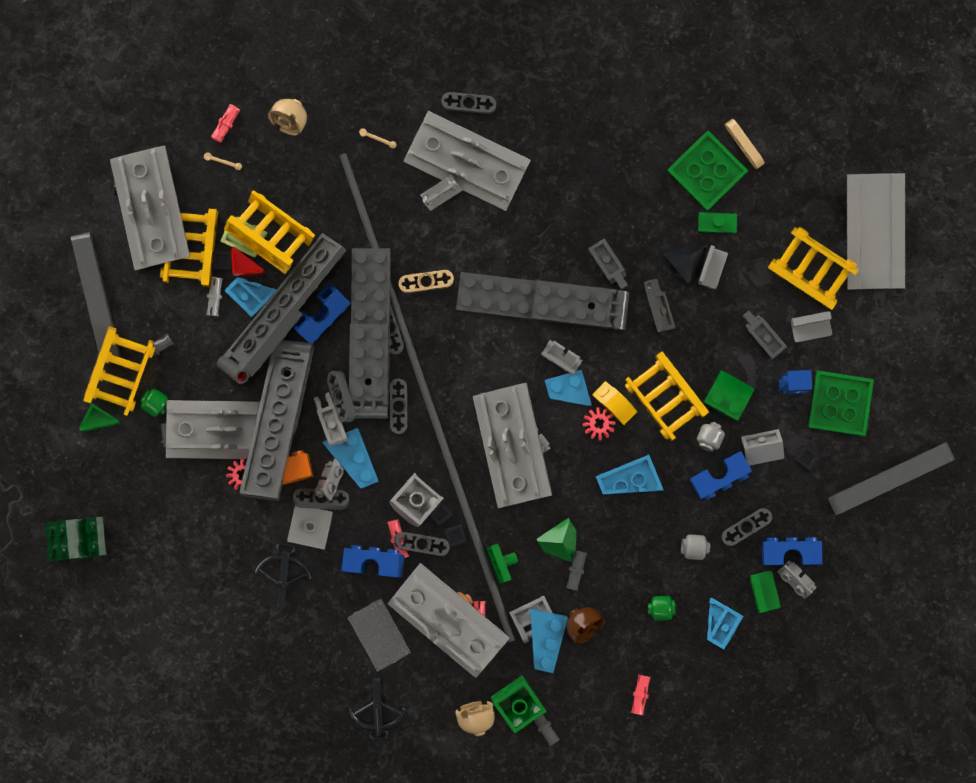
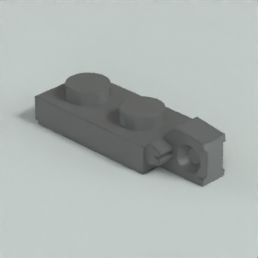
(608, 263)
(659, 306)
(764, 335)

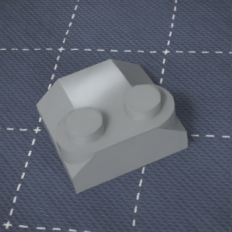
(415, 501)

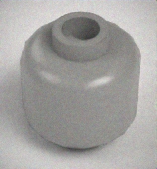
(710, 436)
(695, 547)

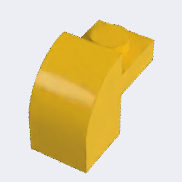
(615, 402)

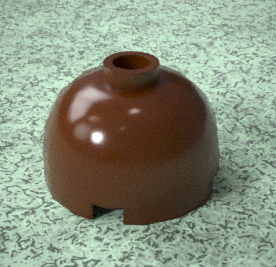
(583, 623)

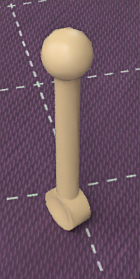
(363, 133)
(208, 156)

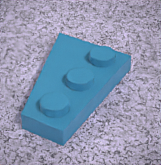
(354, 459)
(630, 478)
(546, 638)

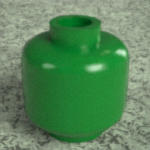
(153, 402)
(662, 608)

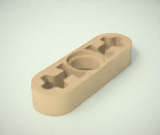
(744, 144)
(430, 274)

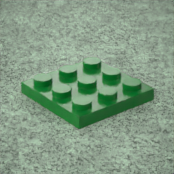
(707, 170)
(841, 403)

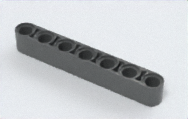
(93, 288)
(891, 478)

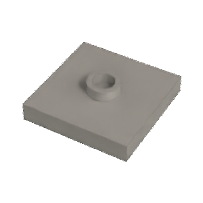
(310, 527)

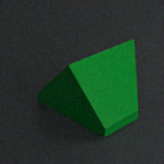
(96, 419)
(560, 541)

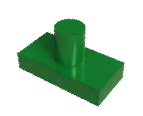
(717, 223)
(501, 562)

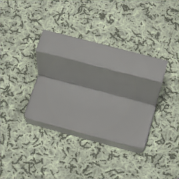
(712, 268)
(811, 326)
(763, 447)

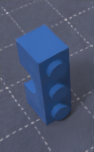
(332, 305)
(796, 382)
(736, 469)
(809, 550)
(389, 563)

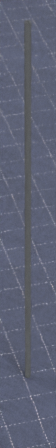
(431, 409)

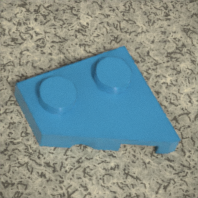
(249, 295)
(569, 388)
(722, 623)

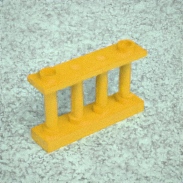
(259, 245)
(205, 257)
(796, 276)
(105, 357)
(685, 394)

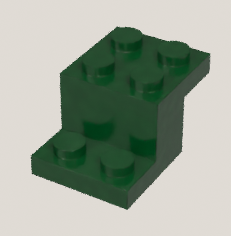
(75, 539)

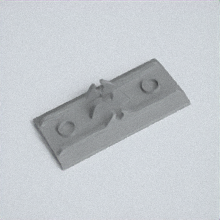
(474, 161)
(149, 207)
(876, 230)
(210, 429)
(512, 445)
(448, 620)

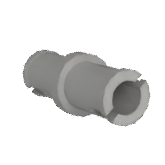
(214, 296)

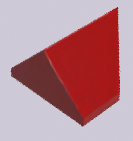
(243, 266)

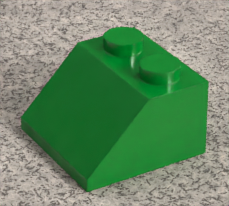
(728, 396)
(518, 704)

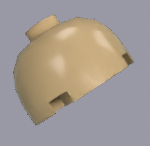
(288, 115)
(475, 717)

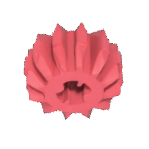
(605, 425)
(236, 478)

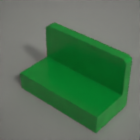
(764, 591)

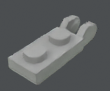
(331, 425)

